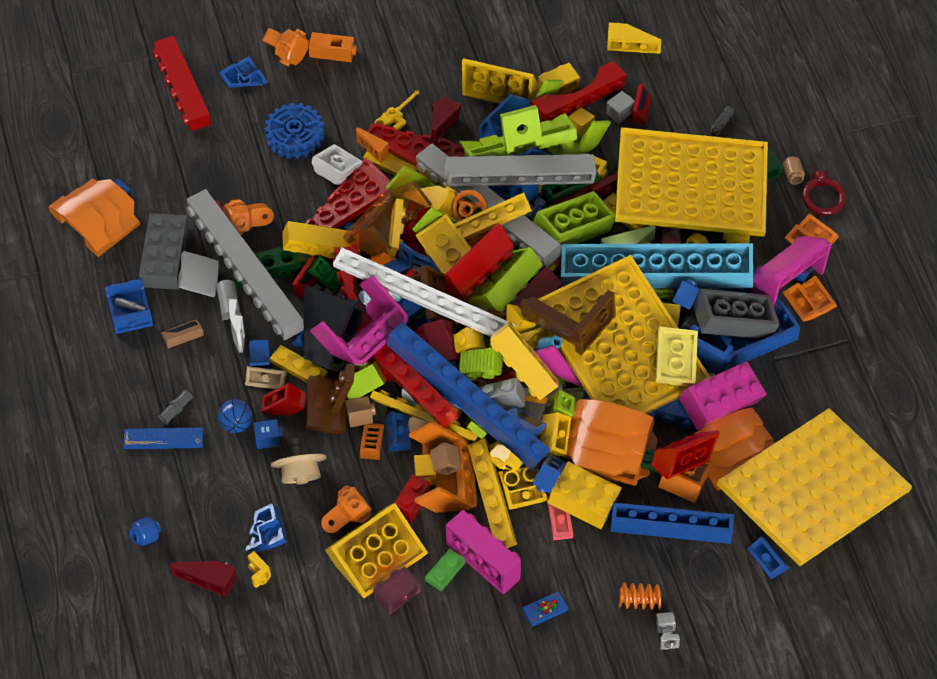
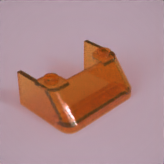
(373, 227)

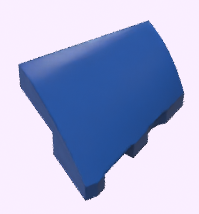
(242, 75)
(267, 529)

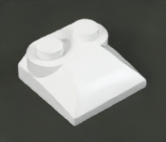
(335, 164)

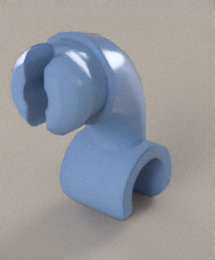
(539, 201)

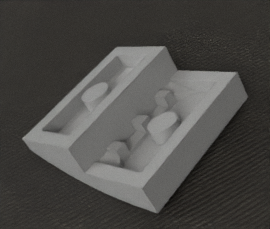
(198, 274)

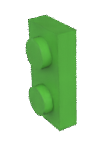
(445, 569)

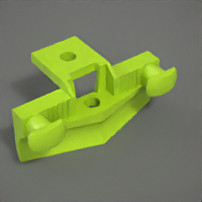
(536, 135)

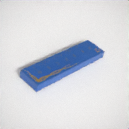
(163, 438)

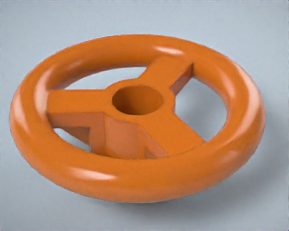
(463, 204)

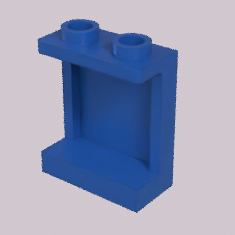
(125, 319)
(712, 358)

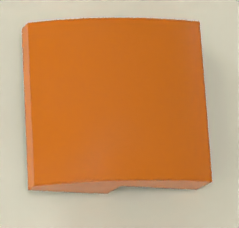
(811, 227)
(809, 299)

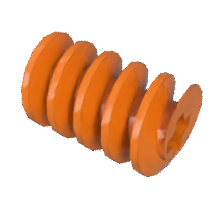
(640, 595)

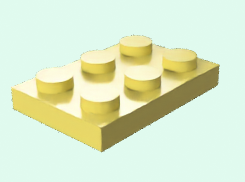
(676, 356)

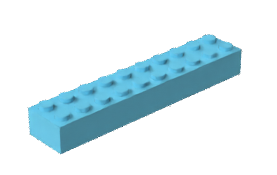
(666, 263)

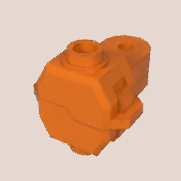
(288, 46)
(247, 216)
(350, 507)

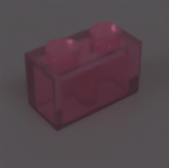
(396, 590)

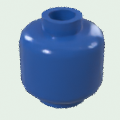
(144, 531)

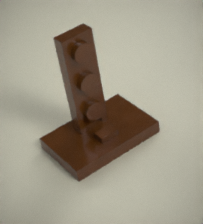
(327, 402)

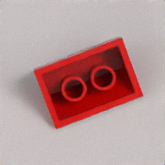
(685, 454)

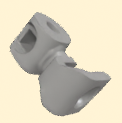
(666, 625)

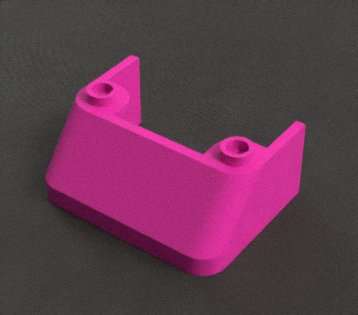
(803, 253)
(385, 317)

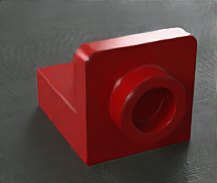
(408, 233)

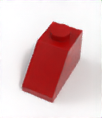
(283, 401)

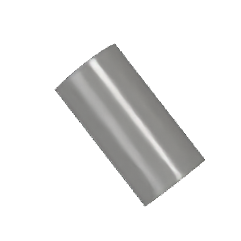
(225, 291)

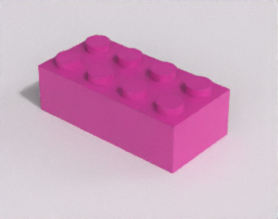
(722, 395)
(483, 551)

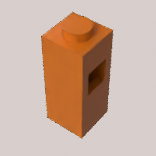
(332, 47)

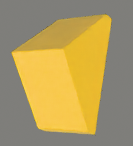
(522, 323)

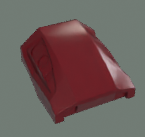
(440, 337)

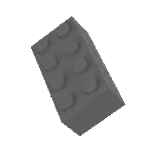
(162, 250)
(735, 314)

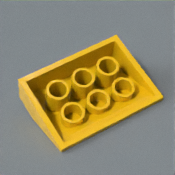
(495, 82)
(376, 550)

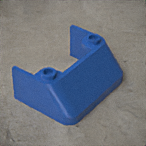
(493, 126)

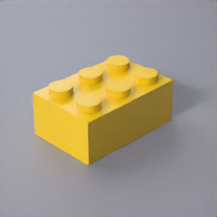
(584, 495)

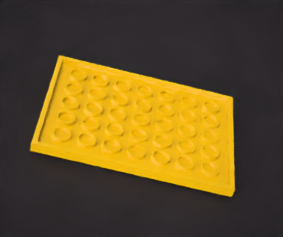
(692, 182)
(623, 357)
(814, 486)

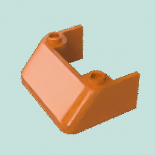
(453, 491)

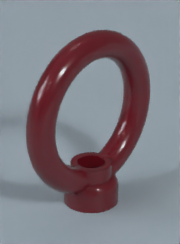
(821, 179)

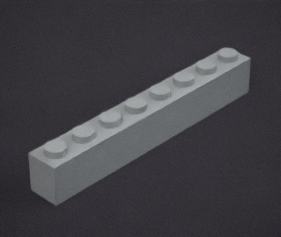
(520, 170)

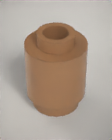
(793, 170)

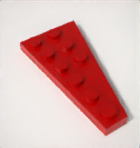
(408, 145)
(352, 197)

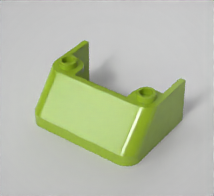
(594, 133)
(408, 175)

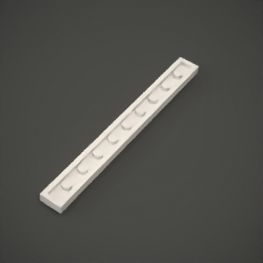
(419, 293)

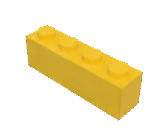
(313, 239)
(524, 361)

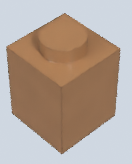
(359, 411)
(445, 459)

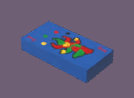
(545, 609)

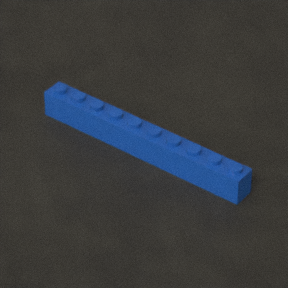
(467, 396)

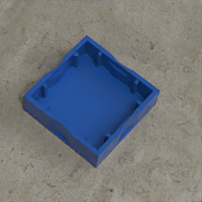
(749, 348)

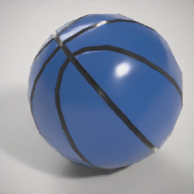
(235, 416)

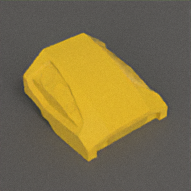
(520, 489)

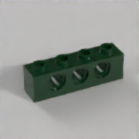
(277, 260)

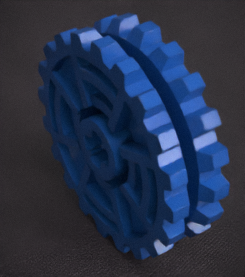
(294, 131)

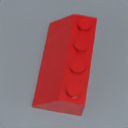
(479, 263)

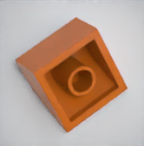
(688, 484)

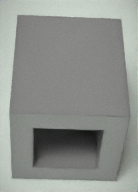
(620, 107)

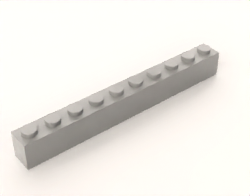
(519, 230)
(245, 265)

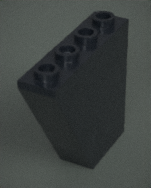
(339, 315)

